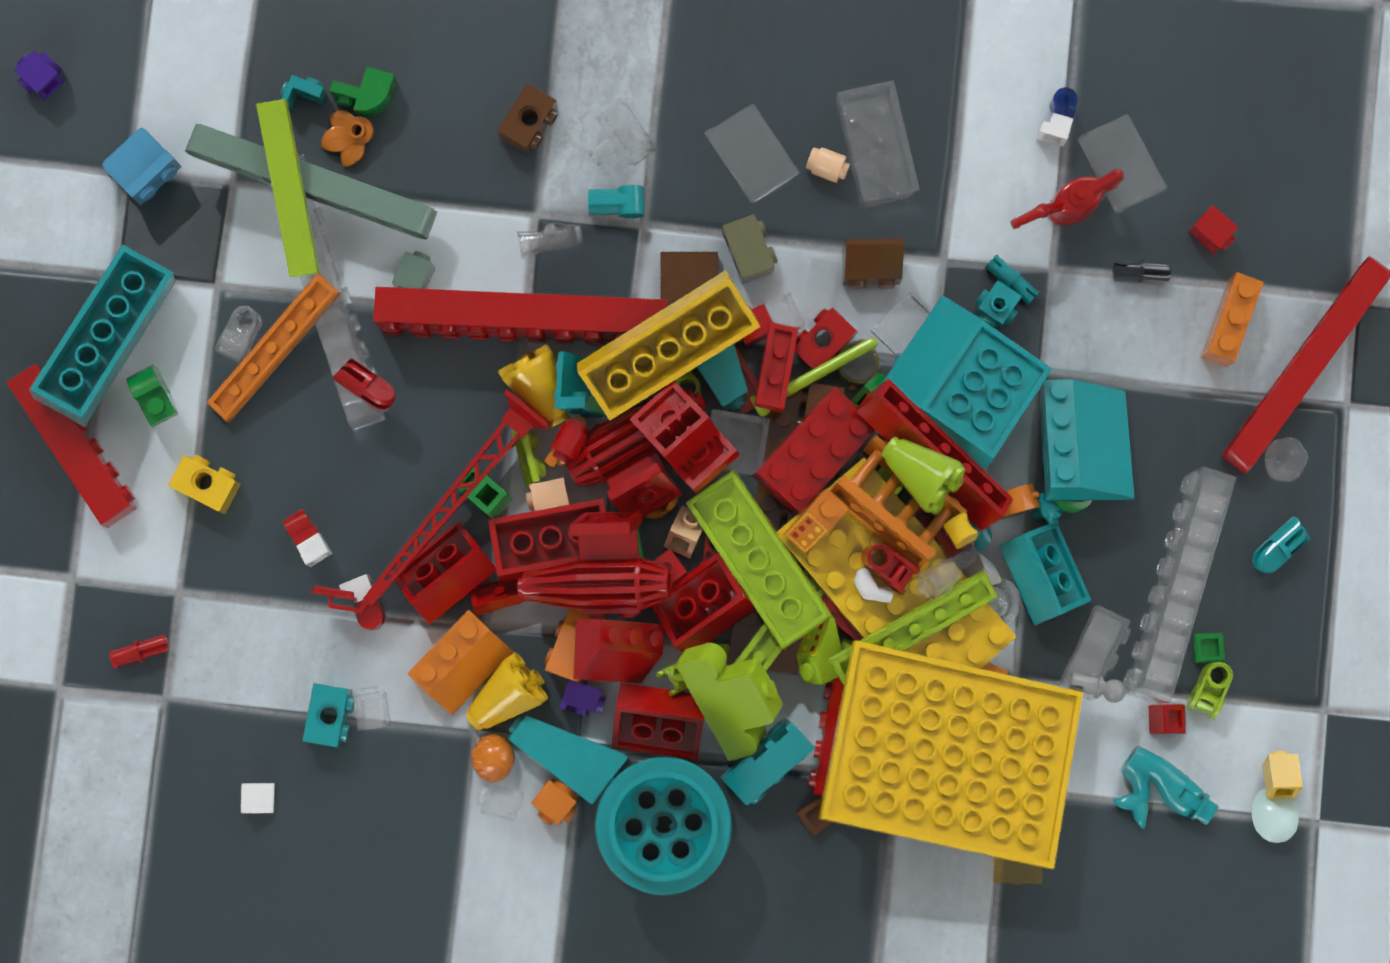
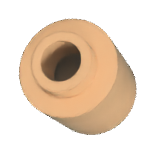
(827, 164)

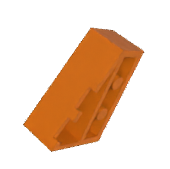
(561, 657)

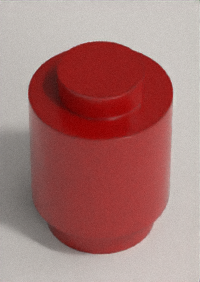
(569, 441)

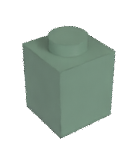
(414, 271)

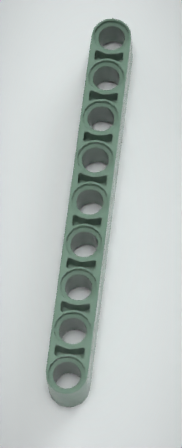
(319, 183)

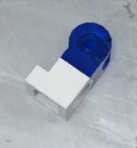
(1062, 113)

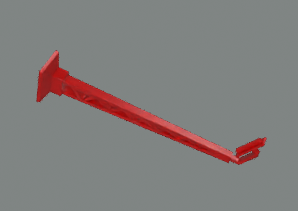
(519, 419)

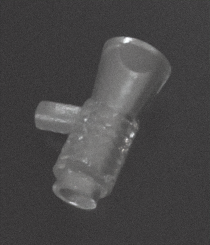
(549, 239)

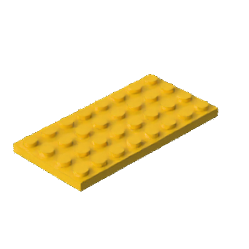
(837, 559)

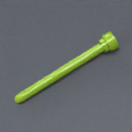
(824, 369)

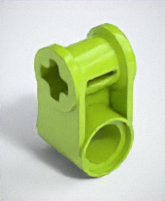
(1210, 691)

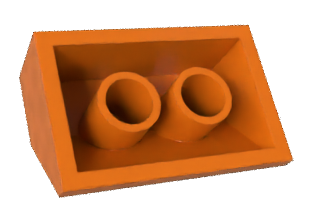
(460, 662)

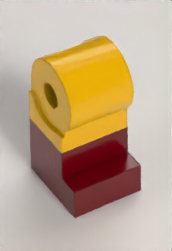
(956, 536)

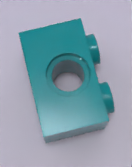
(316, 728)

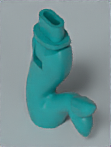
(1172, 784)

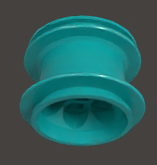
(624, 851)

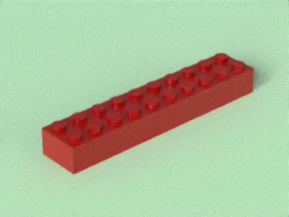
(509, 315)

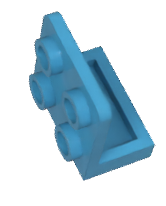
(141, 166)

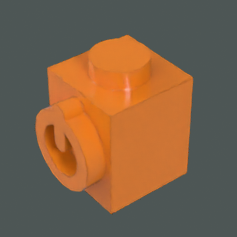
(556, 802)

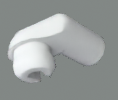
(869, 589)

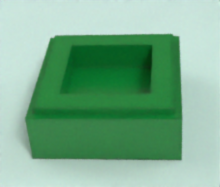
(1208, 647)

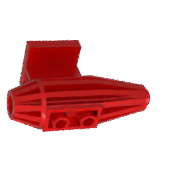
(628, 463)
(607, 575)

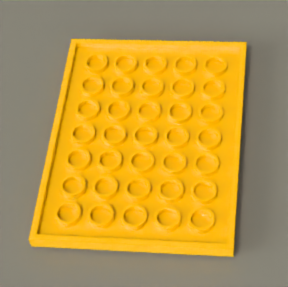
(952, 755)

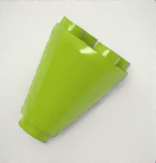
(924, 472)

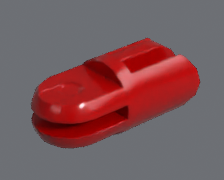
(365, 385)

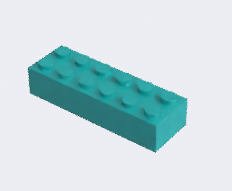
(103, 335)

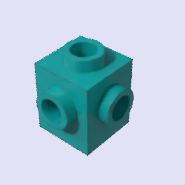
(1004, 299)

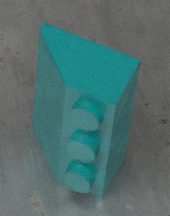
(1045, 573)

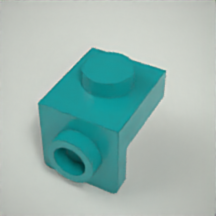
(309, 89)

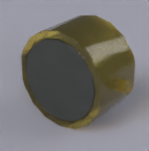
(860, 370)

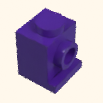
(582, 698)

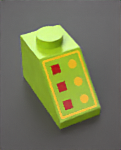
(815, 653)

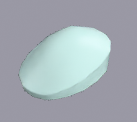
(1274, 817)

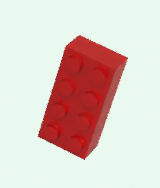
(813, 451)
(537, 538)

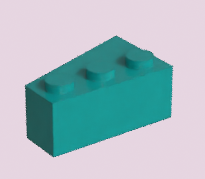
(776, 755)

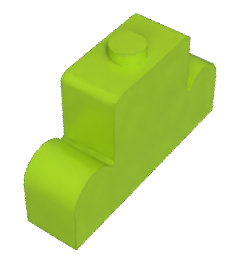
(732, 697)

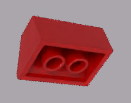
(445, 572)
(703, 605)
(616, 650)
(656, 723)

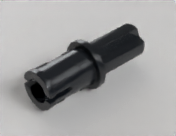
(1141, 271)

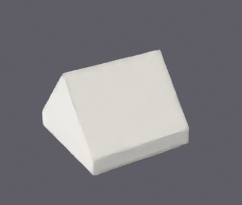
(987, 566)

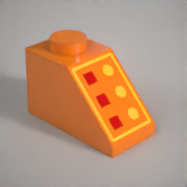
(816, 520)

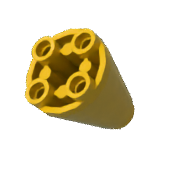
(534, 382)
(507, 694)

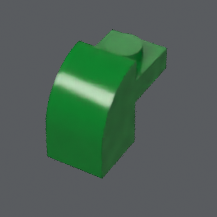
(372, 96)
(152, 395)
(487, 495)

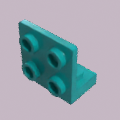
(571, 391)

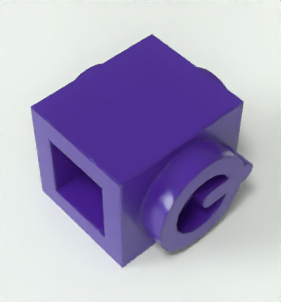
(39, 74)

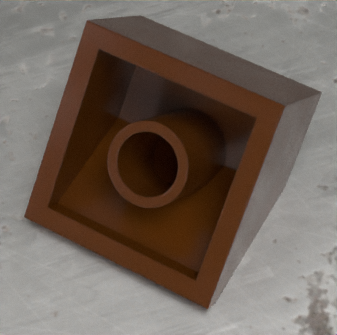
(872, 262)

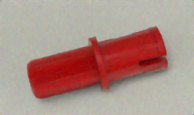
(139, 651)

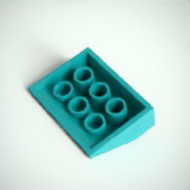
(1085, 441)

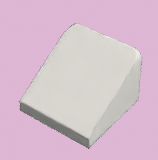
(257, 797)

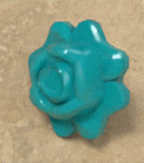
(1048, 510)

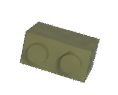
(749, 248)

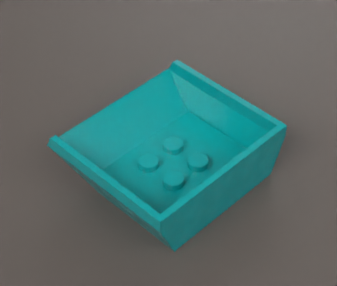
(968, 379)

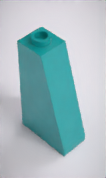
(725, 378)
(571, 758)

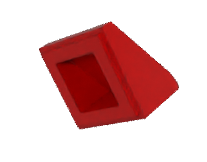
(1167, 719)

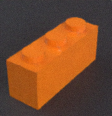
(1232, 319)

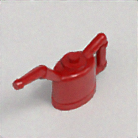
(1073, 201)

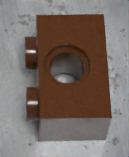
(530, 102)

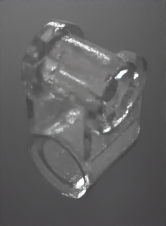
(238, 337)

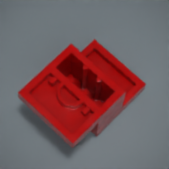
(684, 436)

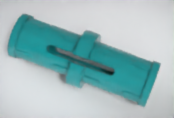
(1012, 279)

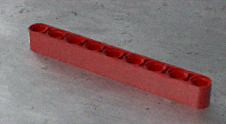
(1306, 365)

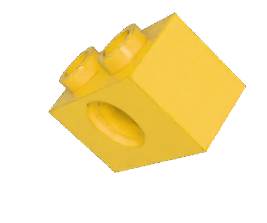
(188, 477)

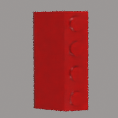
(828, 722)

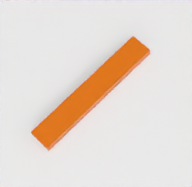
(273, 347)

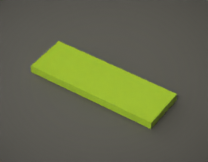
(759, 559)

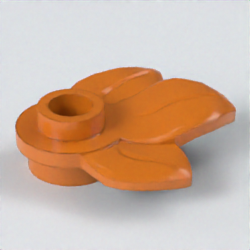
(344, 139)

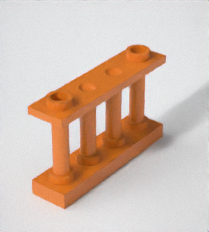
(880, 521)

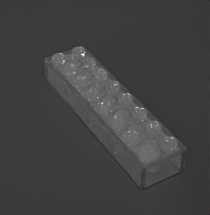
(1179, 585)

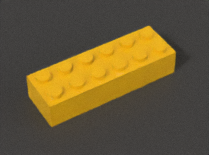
(667, 345)

